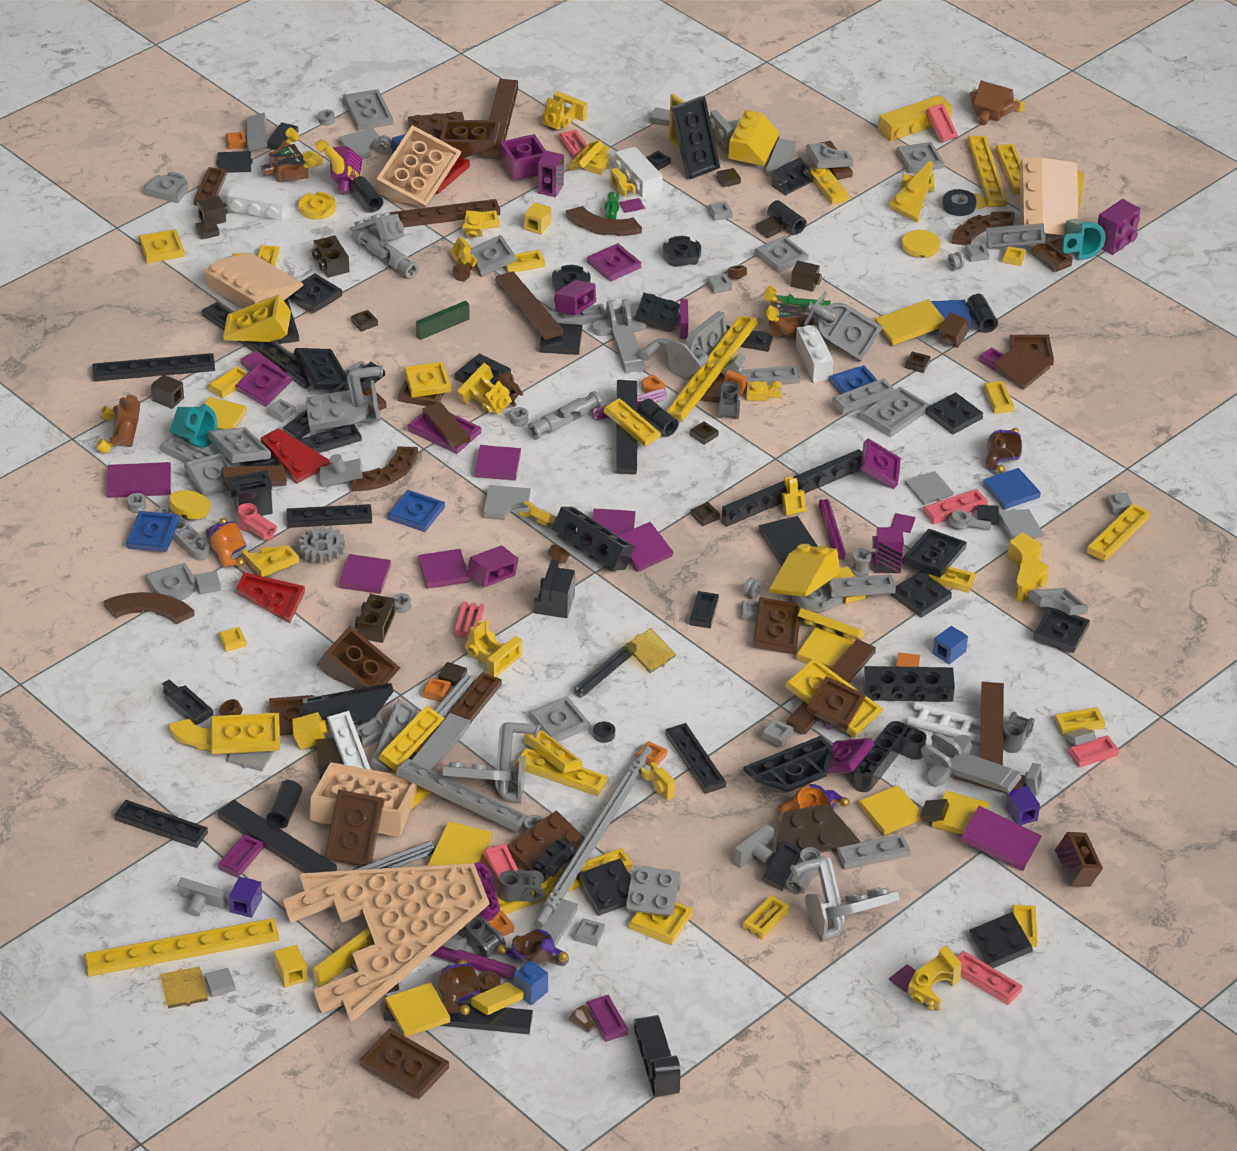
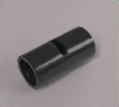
(366, 194)
(786, 217)
(982, 313)
(658, 417)
(284, 803)

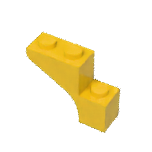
(1027, 555)

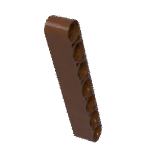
(502, 110)

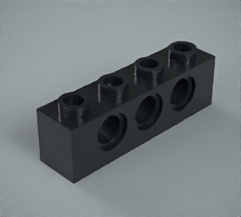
(618, 551)
(909, 683)

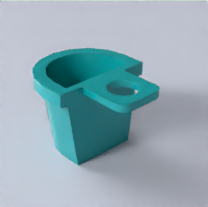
(1083, 238)
(194, 424)

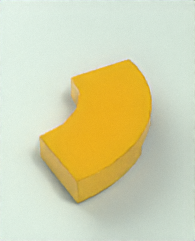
(188, 733)

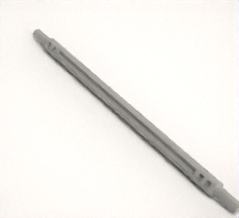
(592, 838)

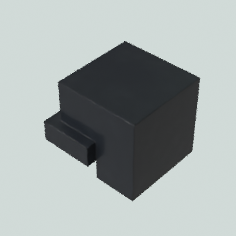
(252, 489)
(556, 592)

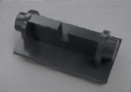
(560, 854)

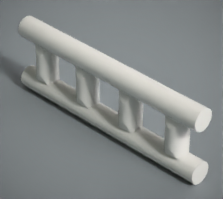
(942, 727)

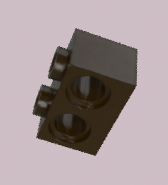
(330, 256)
(376, 617)

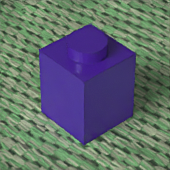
(1022, 805)
(245, 897)

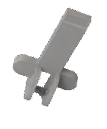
(622, 335)
(964, 764)

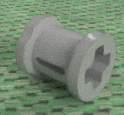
(861, 562)

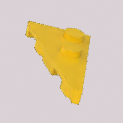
(911, 198)

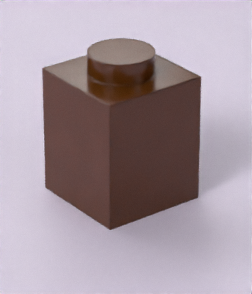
(953, 330)

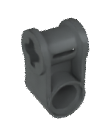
(729, 402)
(1017, 732)
(519, 886)
(482, 936)

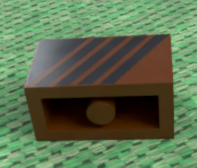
(1078, 859)

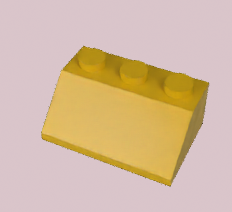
(753, 139)

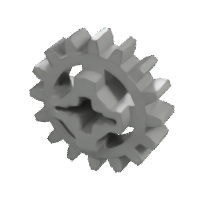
(322, 544)

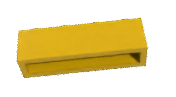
(910, 118)

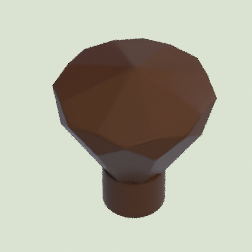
(462, 271)
(581, 1017)

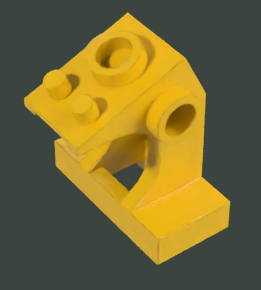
(558, 115)
(479, 386)
(482, 639)
(942, 967)

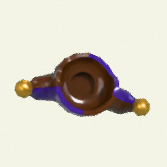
(1003, 446)
(535, 946)
(458, 984)

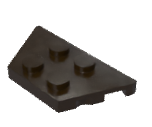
(815, 828)

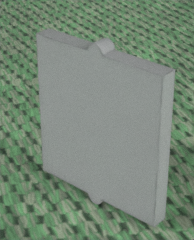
(929, 488)
(1020, 521)
(251, 760)

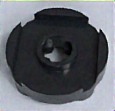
(689, 255)
(562, 277)

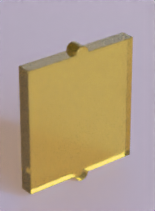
(650, 650)
(184, 987)

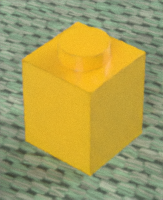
(537, 218)
(308, 729)
(290, 965)

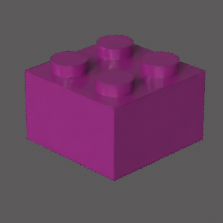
(521, 156)
(1120, 225)

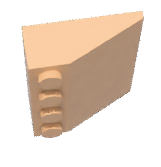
(416, 168)
(1048, 193)
(249, 280)
(396, 790)

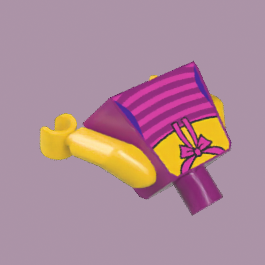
(344, 164)

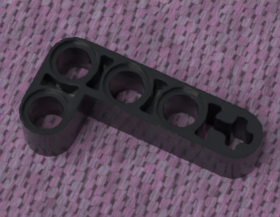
(893, 740)
(661, 1067)

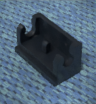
(791, 176)

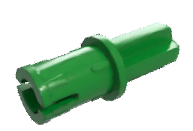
(612, 205)

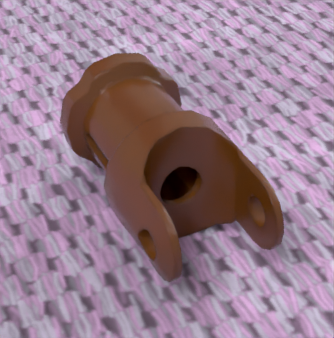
(508, 381)

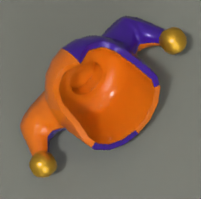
(225, 541)
(810, 796)

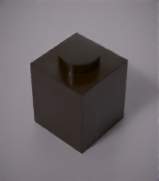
(212, 209)
(805, 276)
(167, 391)

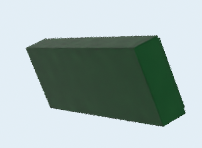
(442, 320)

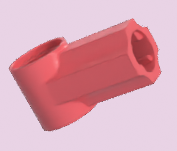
(252, 521)

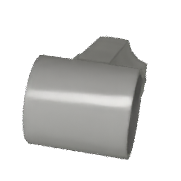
(800, 884)

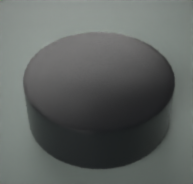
(604, 732)

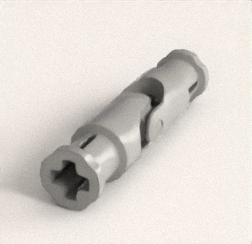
(387, 253)
(564, 415)

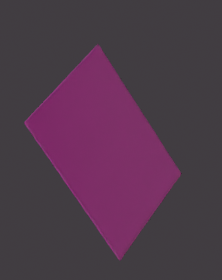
(632, 205)
(903, 521)
(903, 977)

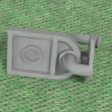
(848, 331)
(690, 357)
(345, 406)
(503, 771)
(833, 906)

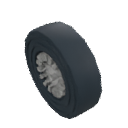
(954, 197)

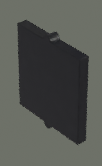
(235, 161)

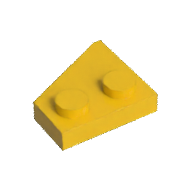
(270, 559)

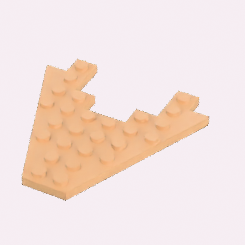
(407, 914)

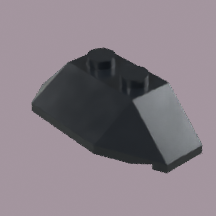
(360, 703)
(793, 766)

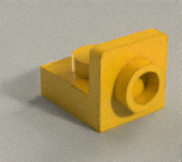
(474, 224)

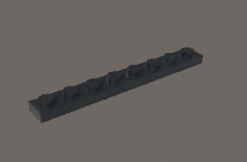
(807, 481)

